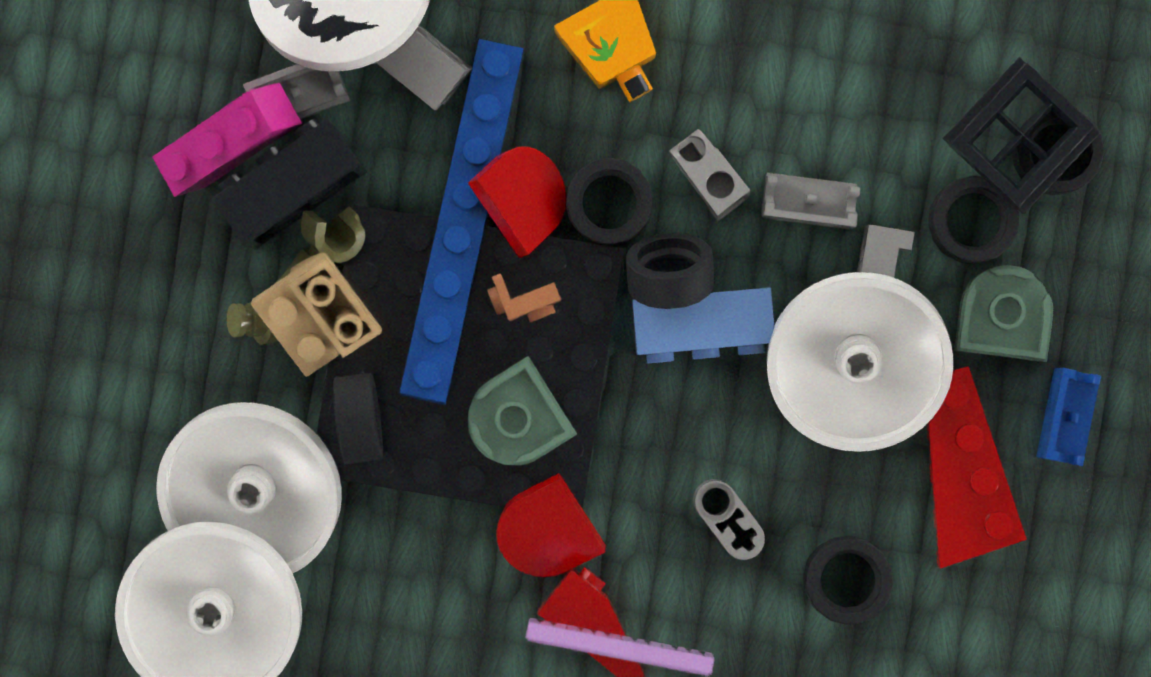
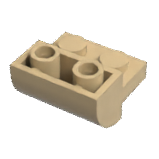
(316, 314)

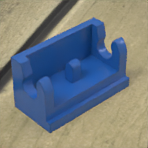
(1068, 416)

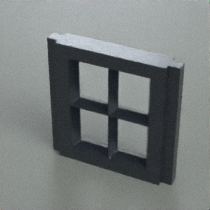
(991, 107)

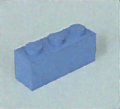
(716, 322)

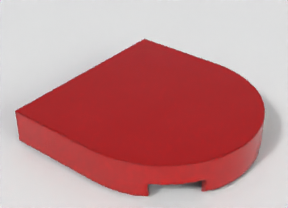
(522, 196)
(547, 530)

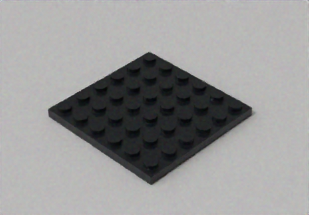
(430, 442)

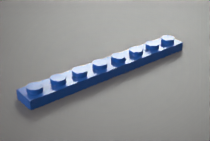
(460, 224)

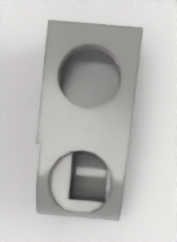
(710, 174)
(881, 249)

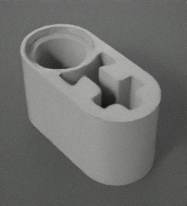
(744, 520)

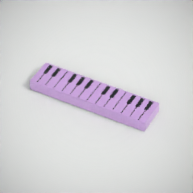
(620, 646)

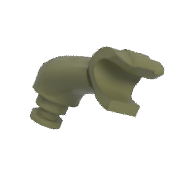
(339, 241)

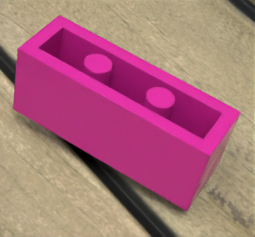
(227, 139)

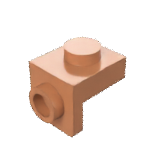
(534, 304)

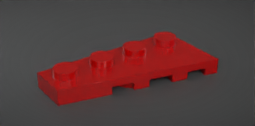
(970, 490)

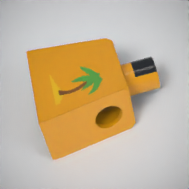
(610, 44)

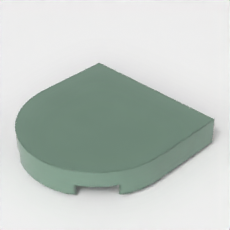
(1005, 315)
(517, 417)

